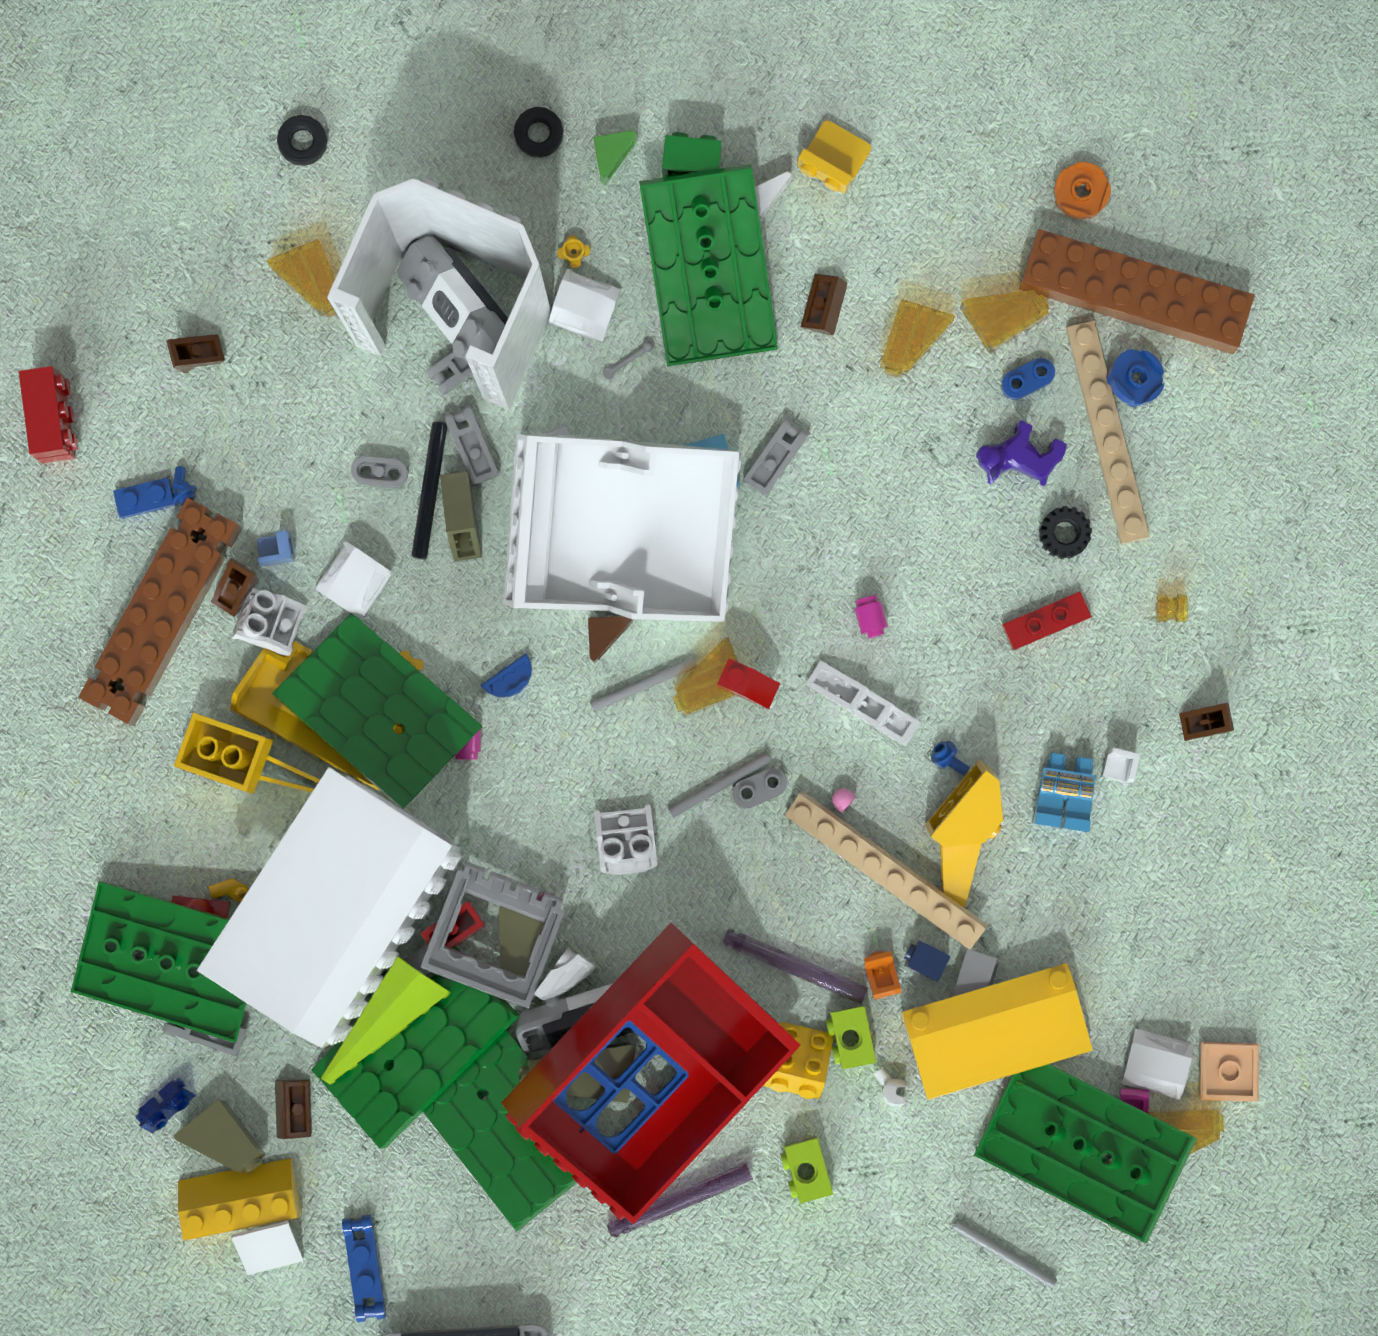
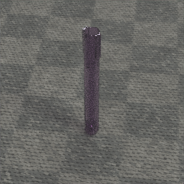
(795, 966)
(684, 1199)

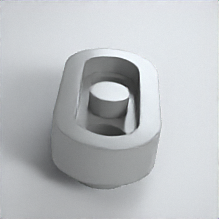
(379, 472)
(760, 790)

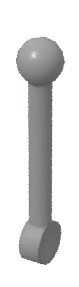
(609, 372)

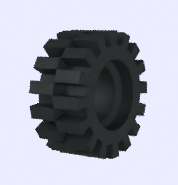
(1060, 549)

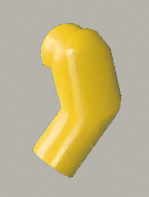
(230, 888)

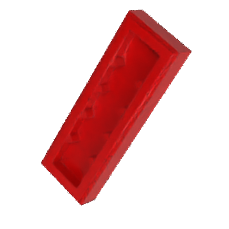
(1046, 621)

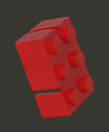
(47, 414)

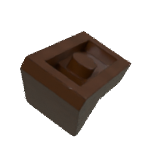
(195, 352)
(234, 587)

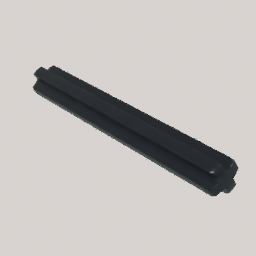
(429, 490)

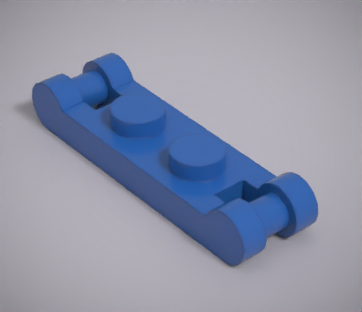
(364, 1268)

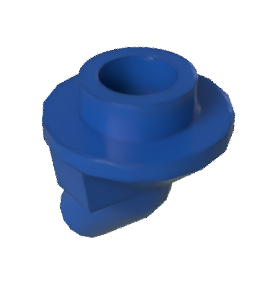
(182, 489)
(943, 756)

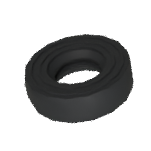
(532, 116)
(296, 124)

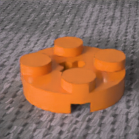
(1096, 183)

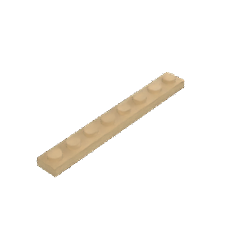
(1107, 432)
(886, 870)

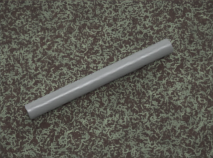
(643, 684)
(719, 784)
(1004, 1253)

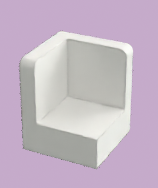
(1120, 765)

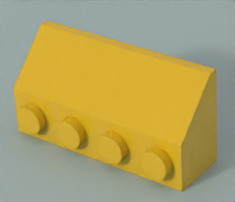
(237, 1199)

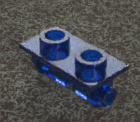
(155, 1115)

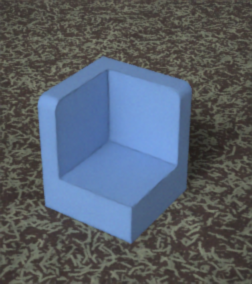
(275, 549)

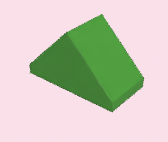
(612, 151)

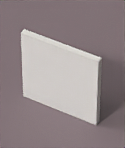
(267, 1247)

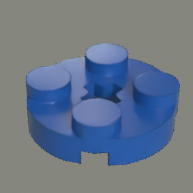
(1121, 380)

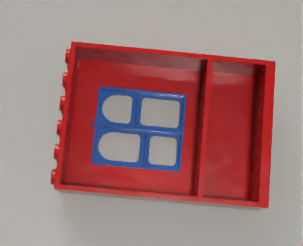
(700, 1026)

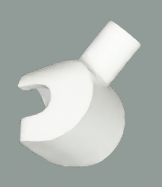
(889, 1088)

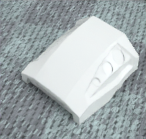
(584, 306)
(354, 581)
(269, 621)
(626, 841)
(566, 974)
(1158, 1064)

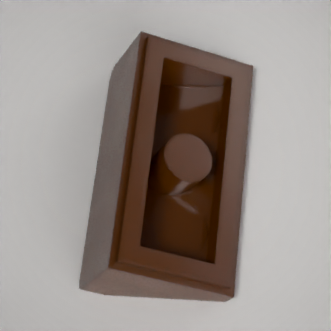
(824, 304)
(293, 1109)

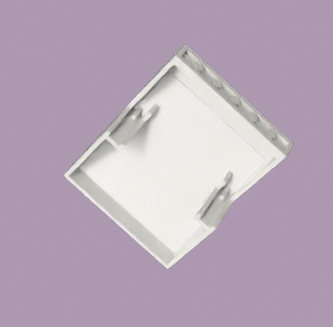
(621, 527)

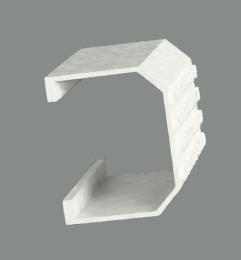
(420, 209)
(330, 910)

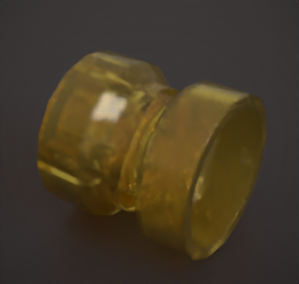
(1171, 608)

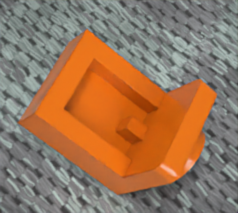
(882, 974)

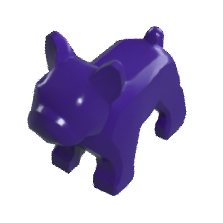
(1020, 456)

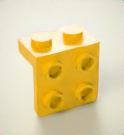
(834, 157)
(807, 1067)

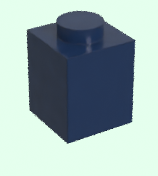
(926, 960)

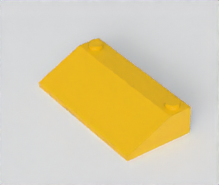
(255, 702)
(997, 1031)

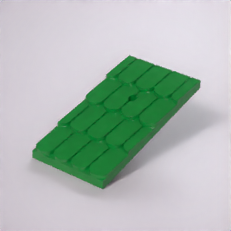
(712, 288)
(355, 695)
(166, 977)
(420, 1062)
(1061, 1141)
(486, 1142)

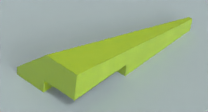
(395, 1004)

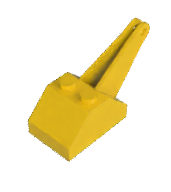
(230, 755)
(964, 823)

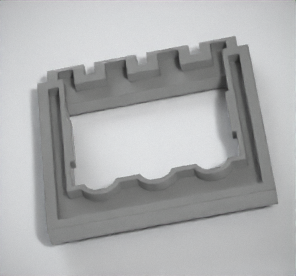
(479, 973)

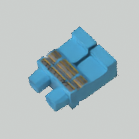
(1061, 785)

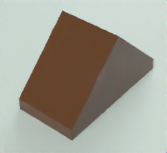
(604, 633)
(1206, 722)

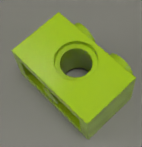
(862, 1051)
(809, 1152)

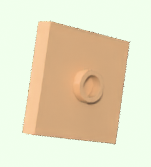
(1229, 1071)

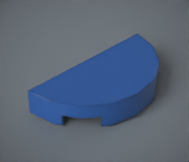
(510, 679)

